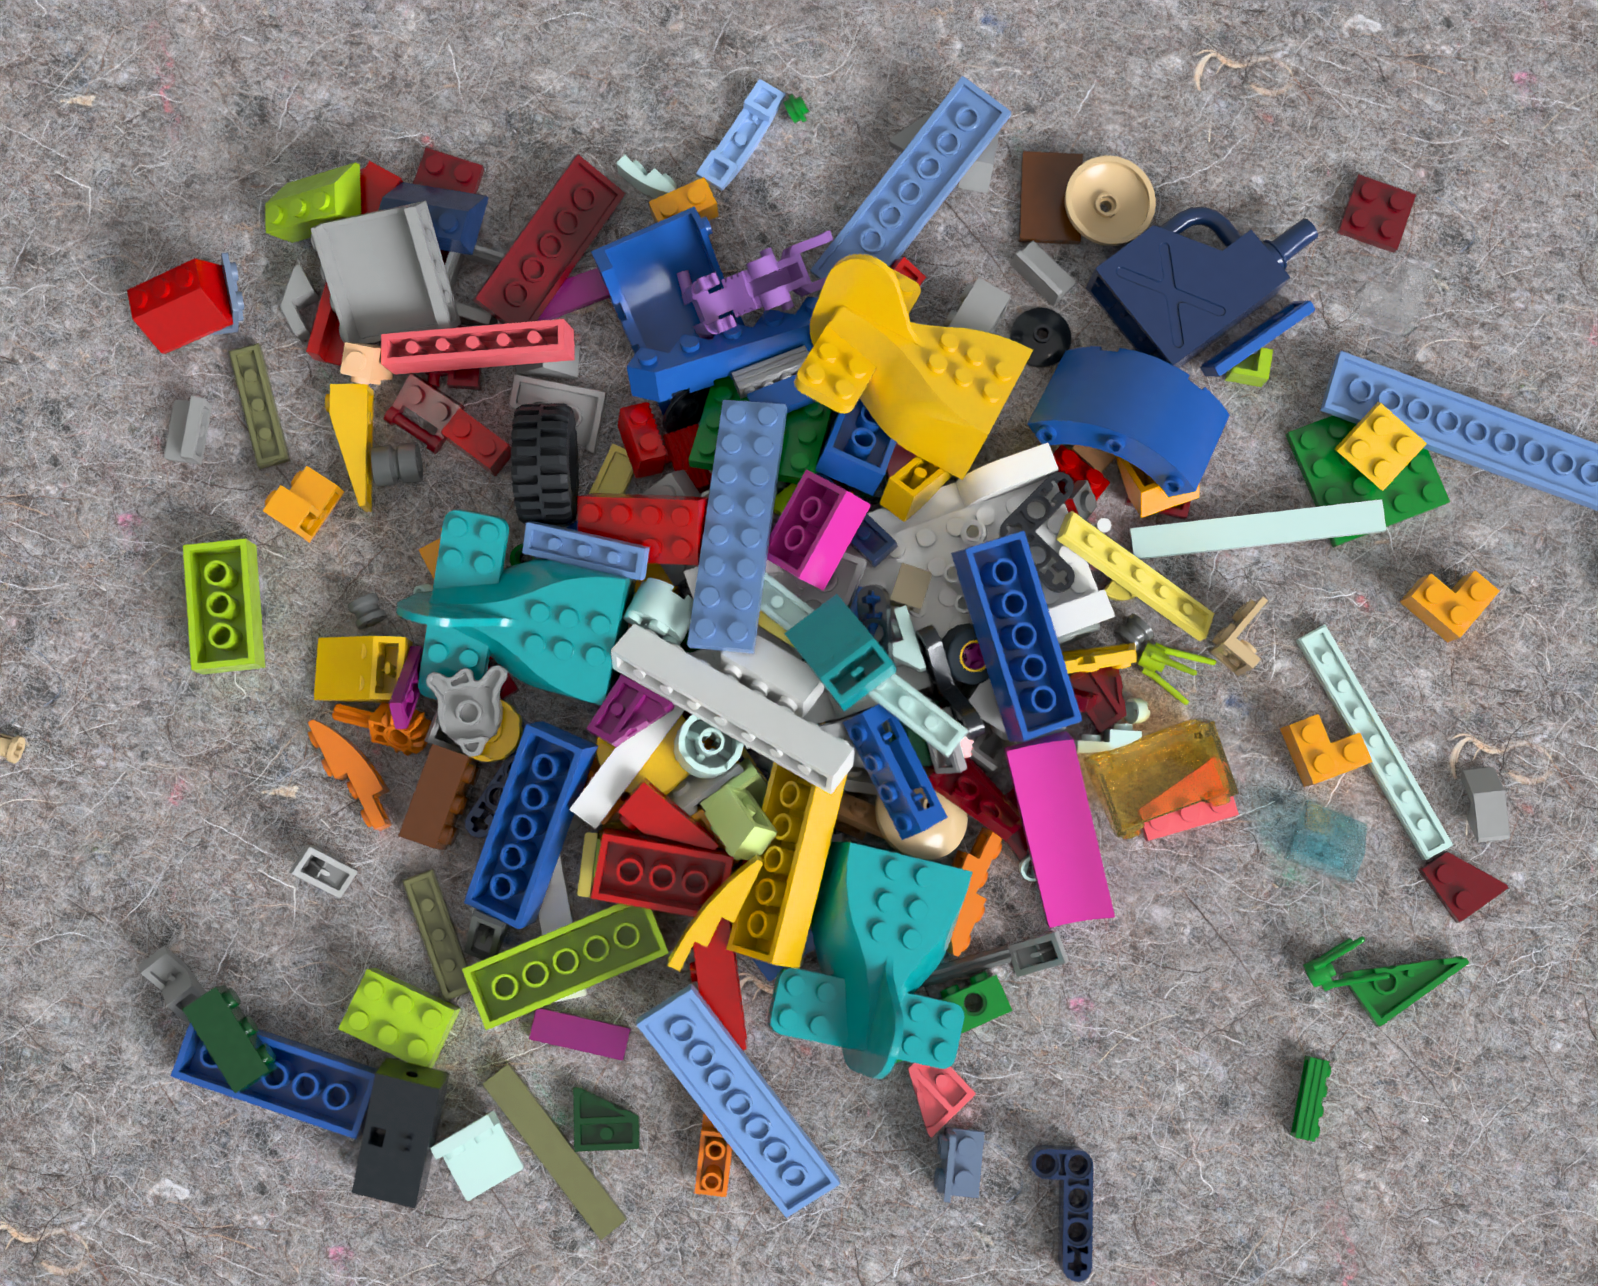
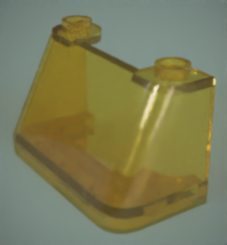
(1161, 775)

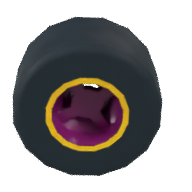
(955, 644)

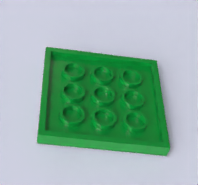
(802, 440)
(1337, 481)

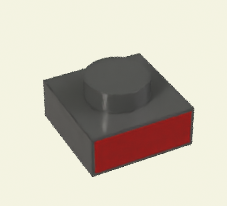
(1081, 500)

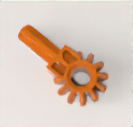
(383, 729)

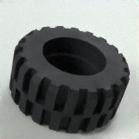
(545, 463)

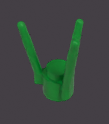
(1321, 970)

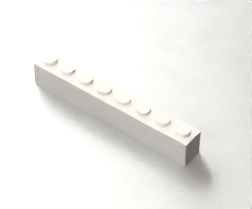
(733, 708)

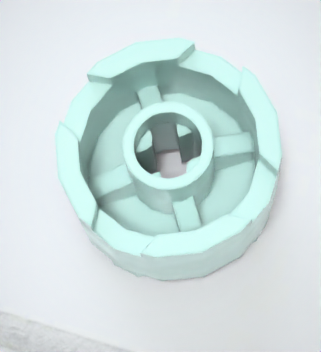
(660, 610)
(697, 759)

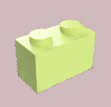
(740, 823)

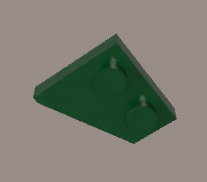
(603, 1124)

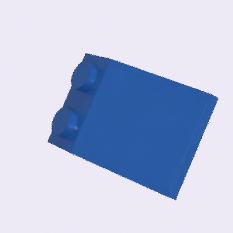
(856, 450)

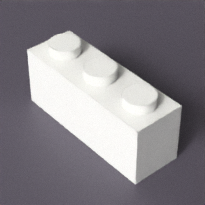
(776, 675)

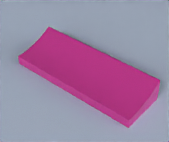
(1059, 829)

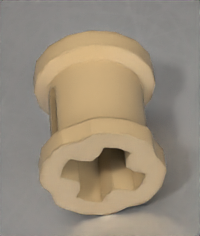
(11, 747)

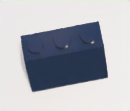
(453, 213)

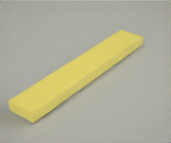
(1135, 576)

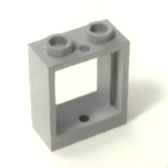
(469, 315)

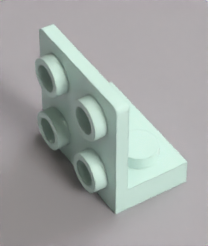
(479, 1155)

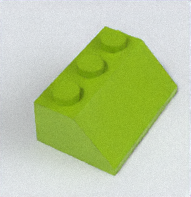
(313, 201)

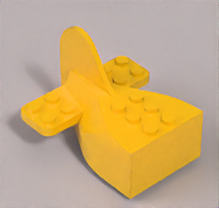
(920, 382)

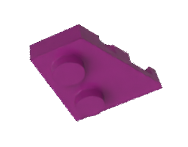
(627, 711)

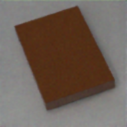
(1042, 197)

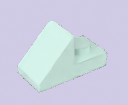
(908, 649)

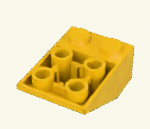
(359, 667)

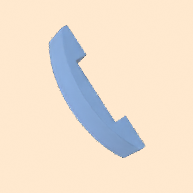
(743, 136)

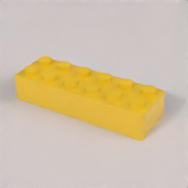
(784, 894)

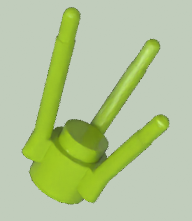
(1155, 658)

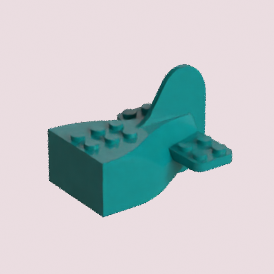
(535, 618)
(877, 939)

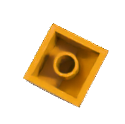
(1146, 493)

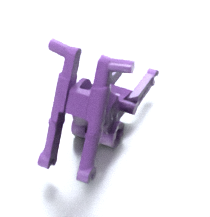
(761, 285)

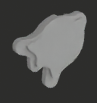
(469, 708)

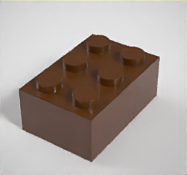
(440, 798)

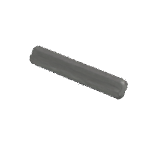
(969, 965)

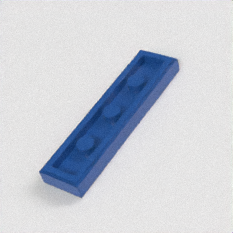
(1257, 338)

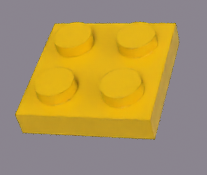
(1380, 446)

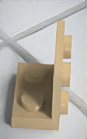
(1236, 654)

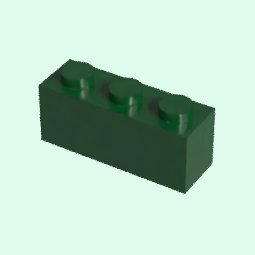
(230, 1037)

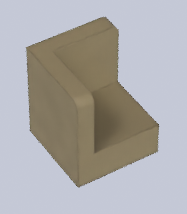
(910, 588)

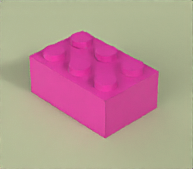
(815, 529)

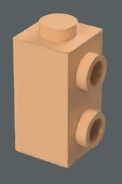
(364, 364)

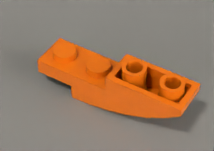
(346, 760)
(978, 861)
(713, 1161)

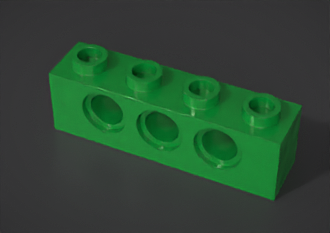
(992, 997)

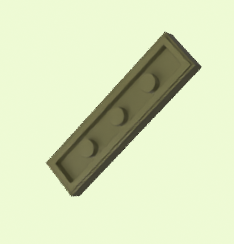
(259, 406)
(438, 933)

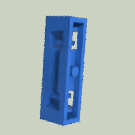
(895, 771)

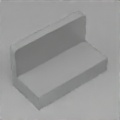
(1042, 273)
(188, 430)

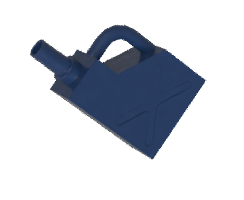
(1183, 295)

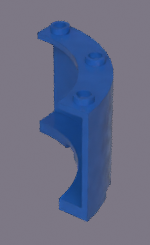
(645, 284)
(1132, 410)

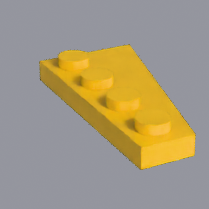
(1099, 657)

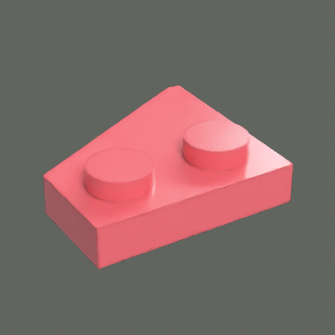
(939, 1094)

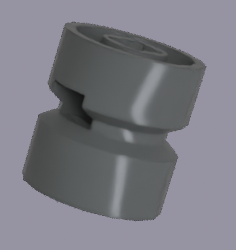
(392, 464)

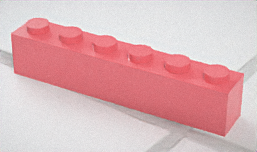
(478, 346)

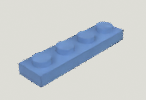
(586, 550)

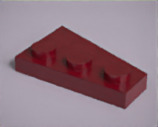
(979, 798)

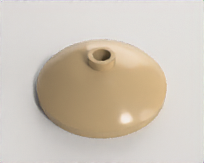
(1118, 186)
(931, 843)

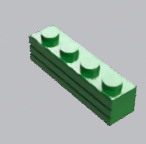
(1310, 1098)

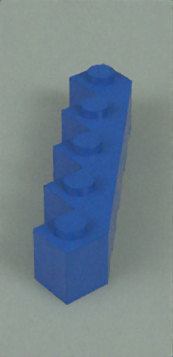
(699, 361)

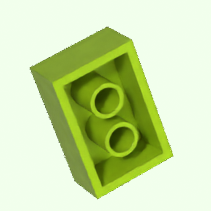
(399, 1018)

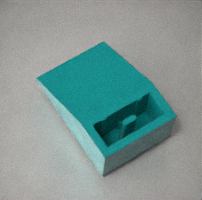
(841, 652)

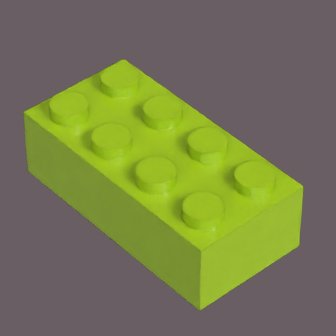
(223, 606)

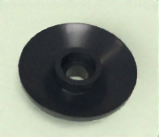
(1048, 350)
(685, 410)

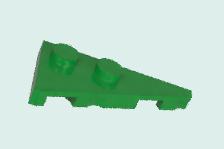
(1405, 986)

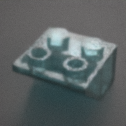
(1328, 843)

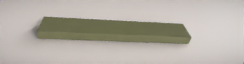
(555, 1151)

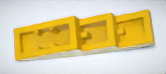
(722, 903)

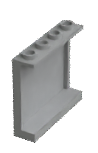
(385, 273)

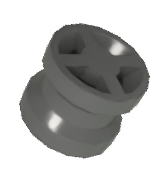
(367, 611)
(1134, 631)

